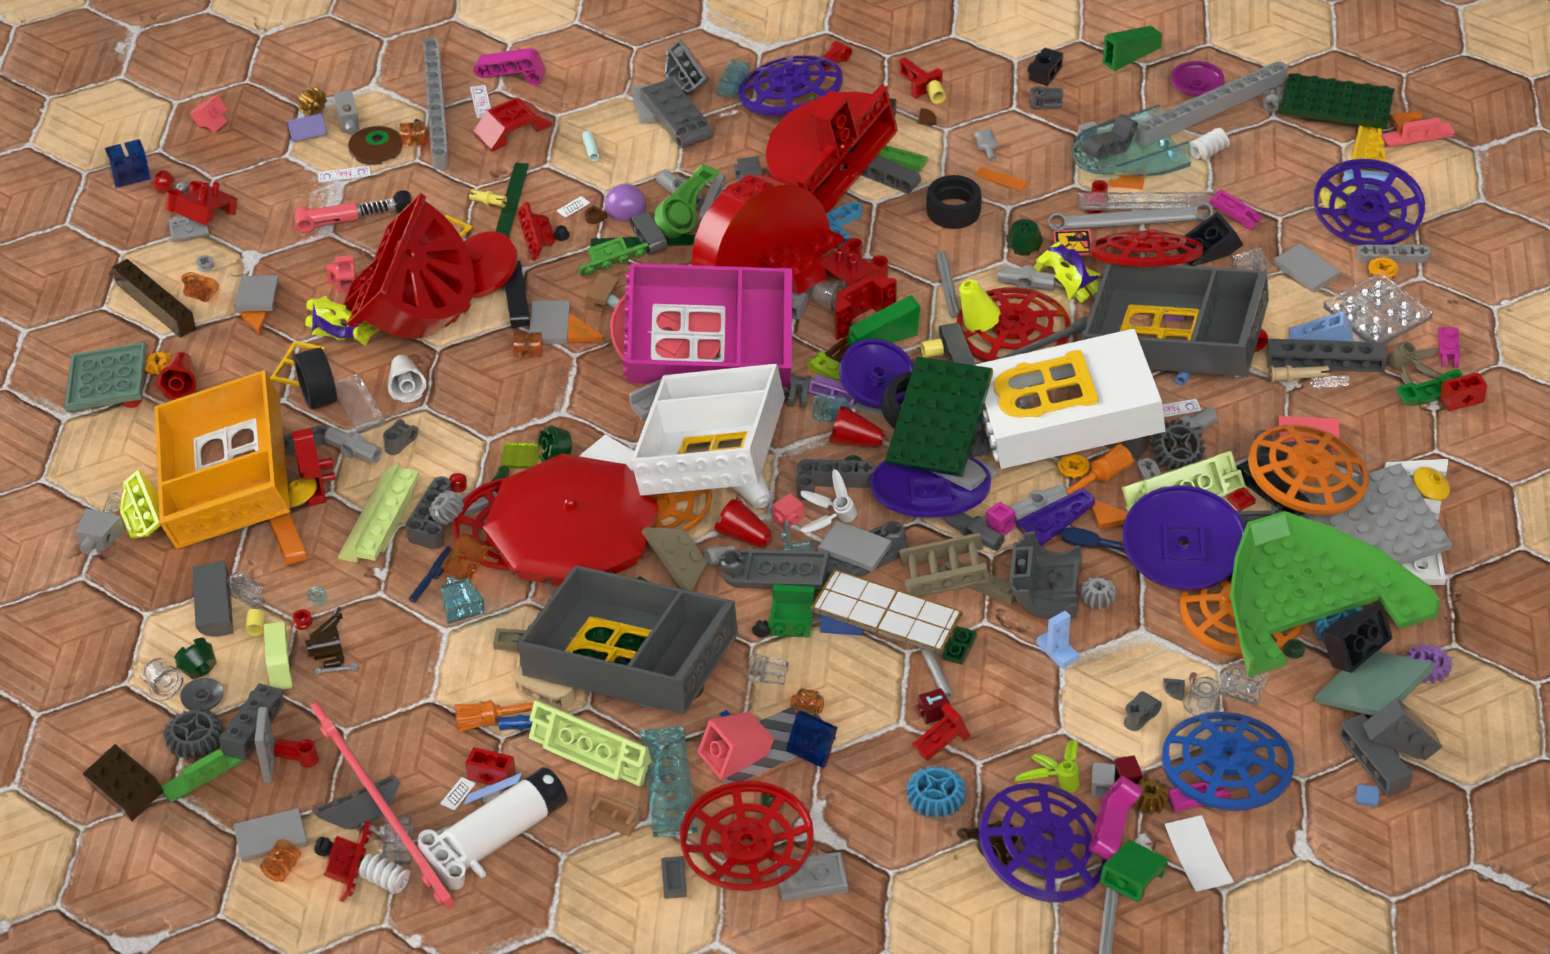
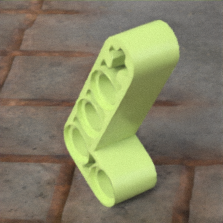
(277, 655)

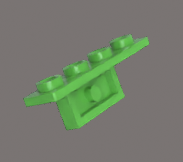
(610, 253)
(199, 774)

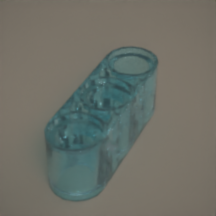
(732, 77)

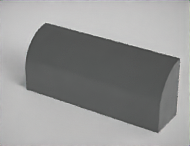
(212, 599)

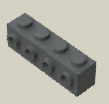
(240, 735)
(1378, 760)

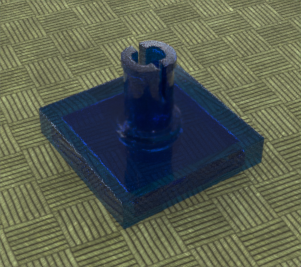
(811, 739)

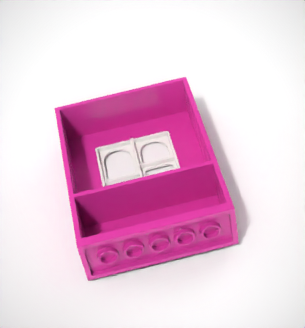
(752, 307)

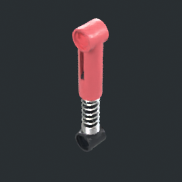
(308, 219)

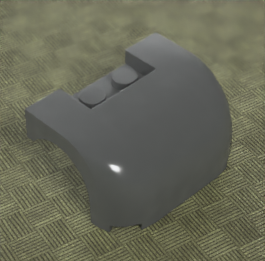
(1045, 580)

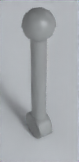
(353, 667)

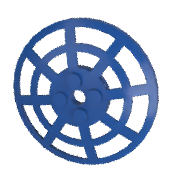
(1231, 765)

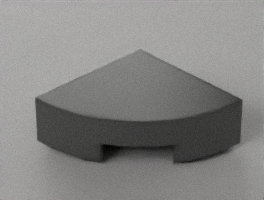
(1174, 688)

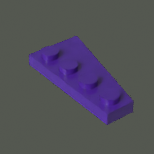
(1056, 516)

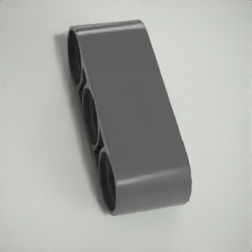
(649, 232)

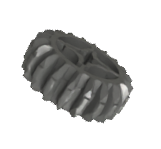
(1172, 439)
(193, 733)

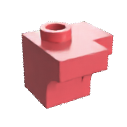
(210, 114)
(342, 272)

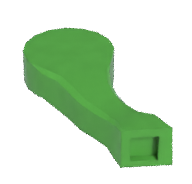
(677, 212)

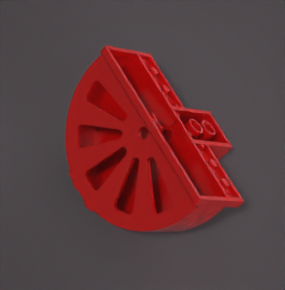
(816, 139)
(767, 226)
(416, 278)

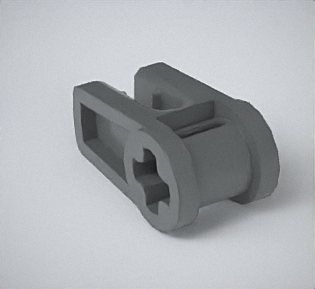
(1047, 98)
(798, 385)

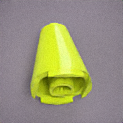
(977, 307)

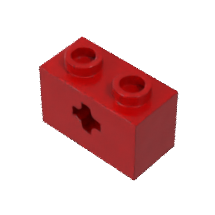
(1463, 391)
(489, 766)

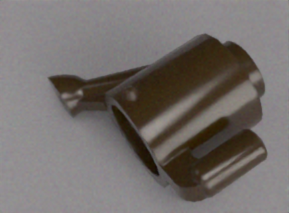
(326, 642)
(996, 841)

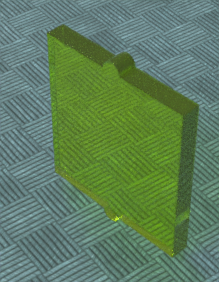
(520, 455)

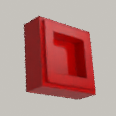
(1241, 499)

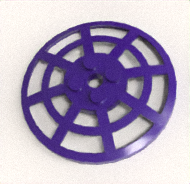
(787, 80)
(1369, 197)
(1037, 845)

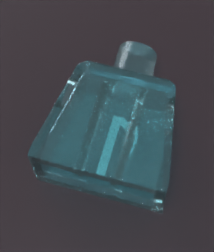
(461, 600)

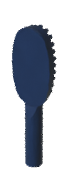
(1088, 539)
(435, 571)

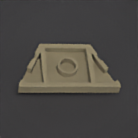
(677, 554)

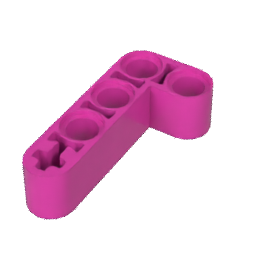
(512, 62)
(1112, 817)

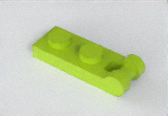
(828, 369)

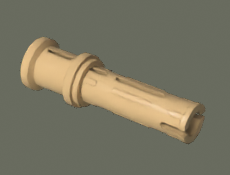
(1288, 373)

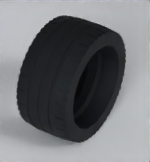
(953, 188)
(315, 378)
(889, 404)

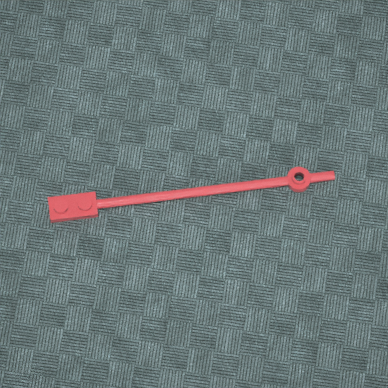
(429, 877)

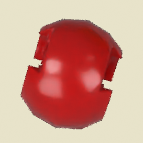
(162, 181)

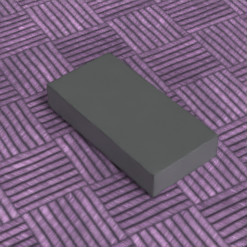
(673, 877)

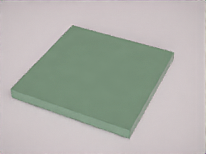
(106, 376)
(1375, 683)

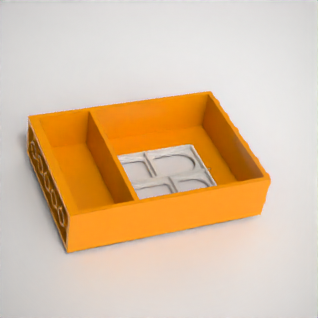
(231, 492)

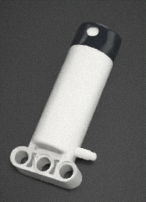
(491, 826)

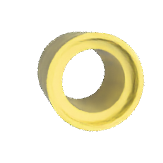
(936, 92)
(932, 348)
(254, 622)

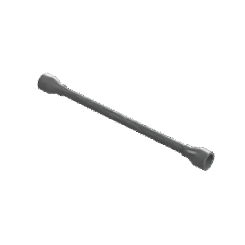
(1077, 327)

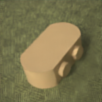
(547, 692)

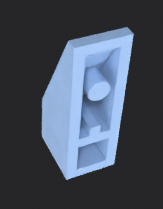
(1329, 328)

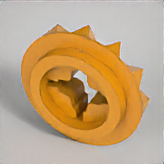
(1385, 264)
(151, 367)
(1075, 461)

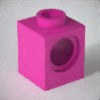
(1000, 518)

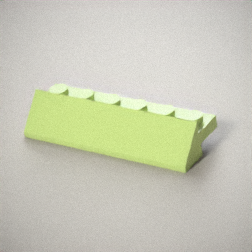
(1212, 474)
(380, 515)
(589, 744)

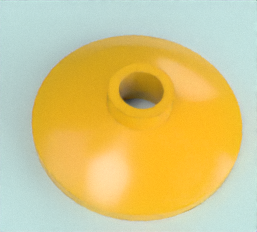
(1431, 483)
(301, 490)

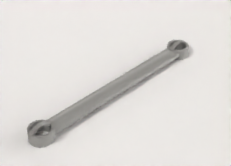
(1130, 217)

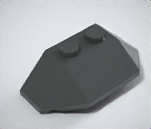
(685, 68)
(357, 806)

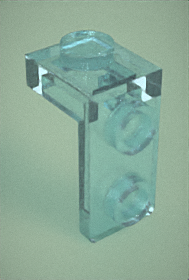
(786, 536)

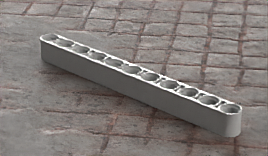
(435, 103)
(1211, 103)

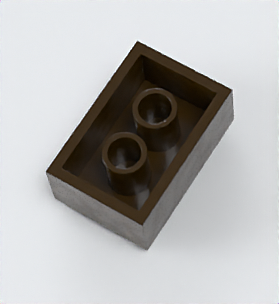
(123, 782)

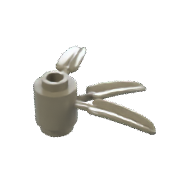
(1404, 354)

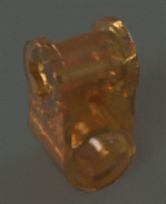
(199, 286)

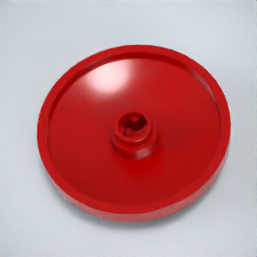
(493, 261)

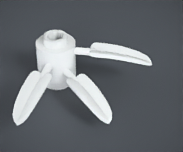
(842, 505)

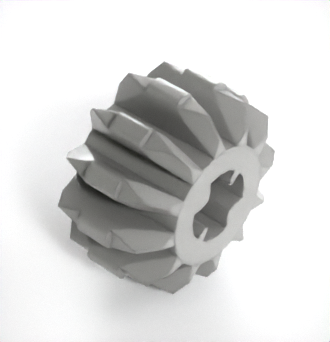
(446, 507)
(1098, 592)

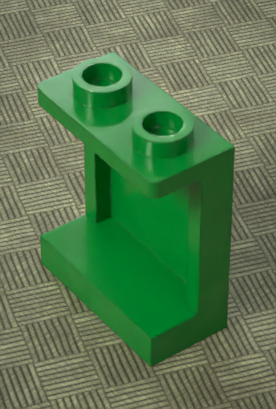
(791, 611)
(1133, 870)

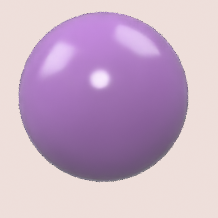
(624, 202)

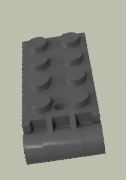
(676, 113)

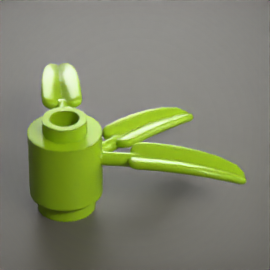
(1066, 771)

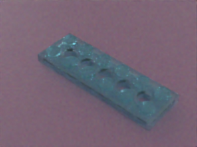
(678, 771)

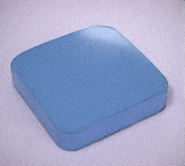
(1367, 795)

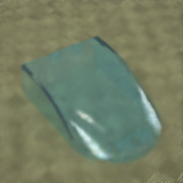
(1138, 160)

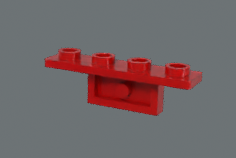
(535, 230)
(344, 860)

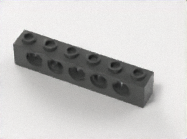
(1336, 354)

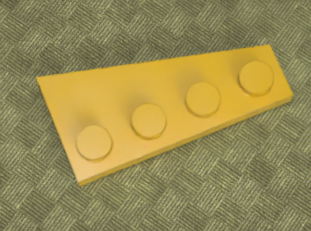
(1369, 144)

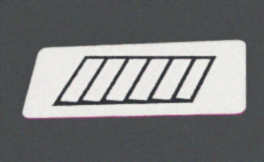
(573, 206)
(457, 793)

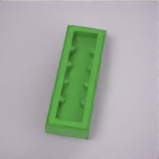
(904, 158)

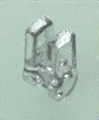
(1250, 260)
(246, 590)
(768, 670)

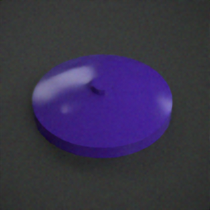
(870, 368)

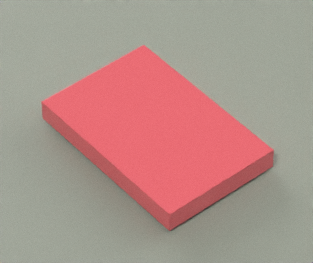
(1329, 425)

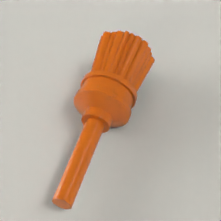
(1105, 467)
(484, 713)

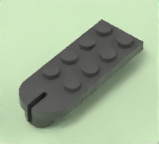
(892, 531)
(767, 567)

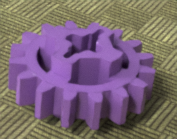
(1432, 655)

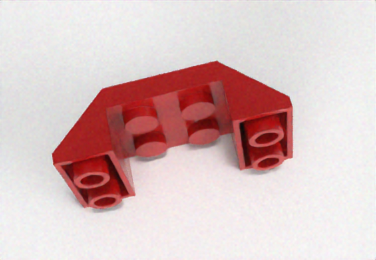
(507, 118)
(861, 297)

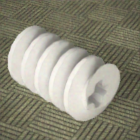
(1209, 144)
(384, 873)

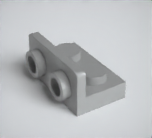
(186, 229)
(643, 398)

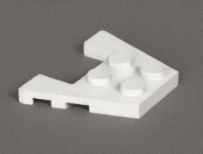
(1411, 466)

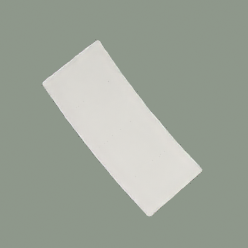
(1198, 853)

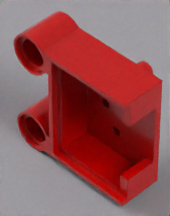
(200, 202)
(849, 266)
(310, 466)

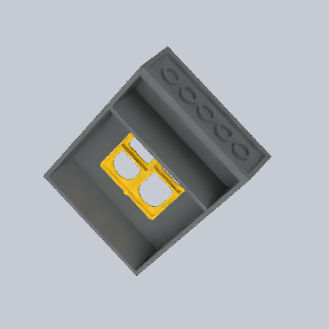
(1223, 301)
(682, 646)

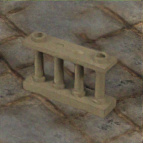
(946, 580)

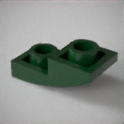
(960, 645)

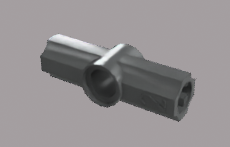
(970, 525)

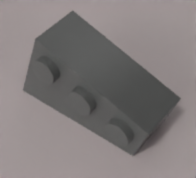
(1402, 730)

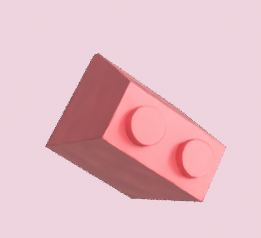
(734, 743)

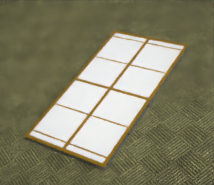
(886, 611)

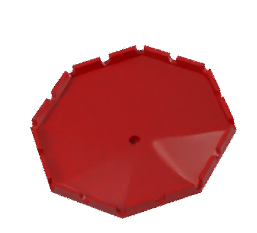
(570, 516)

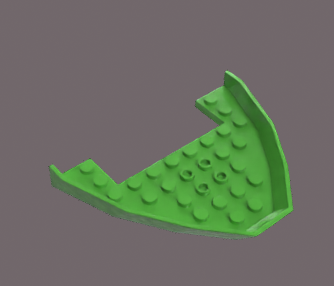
(1305, 571)

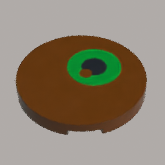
(375, 145)

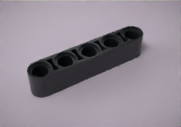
(517, 299)
(1276, 481)

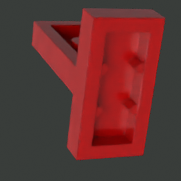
(918, 77)
(941, 733)

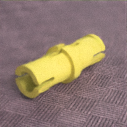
(488, 198)

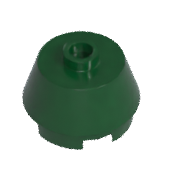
(1024, 237)
(554, 442)
(196, 659)

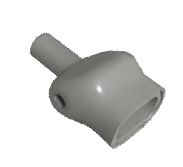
(986, 142)

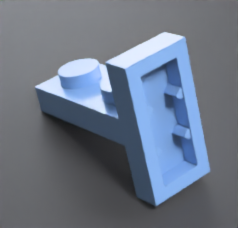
(1056, 641)

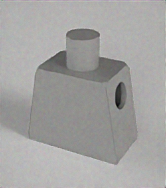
(347, 120)
(98, 530)

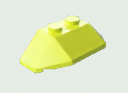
(140, 506)

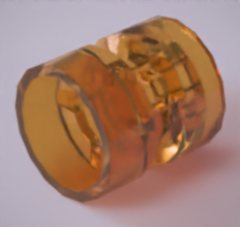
(413, 133)
(527, 344)
(280, 860)

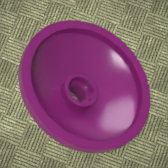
(1196, 78)

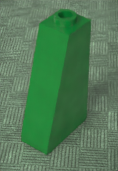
(1130, 45)
(890, 324)

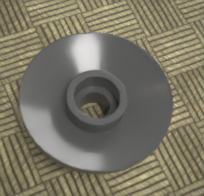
(201, 693)

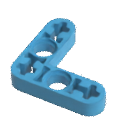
(850, 212)

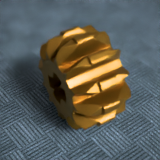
(312, 101)
(1153, 797)

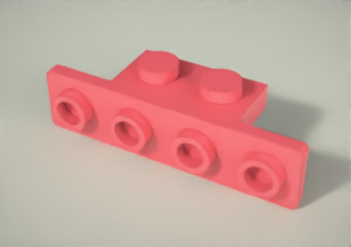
(1418, 131)

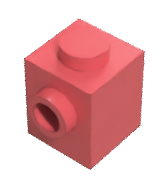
(787, 509)

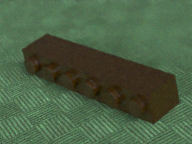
(154, 298)

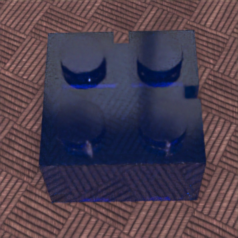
(128, 169)

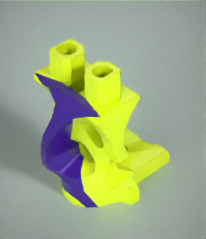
(1076, 277)
(326, 323)

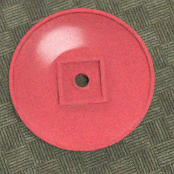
(672, 322)

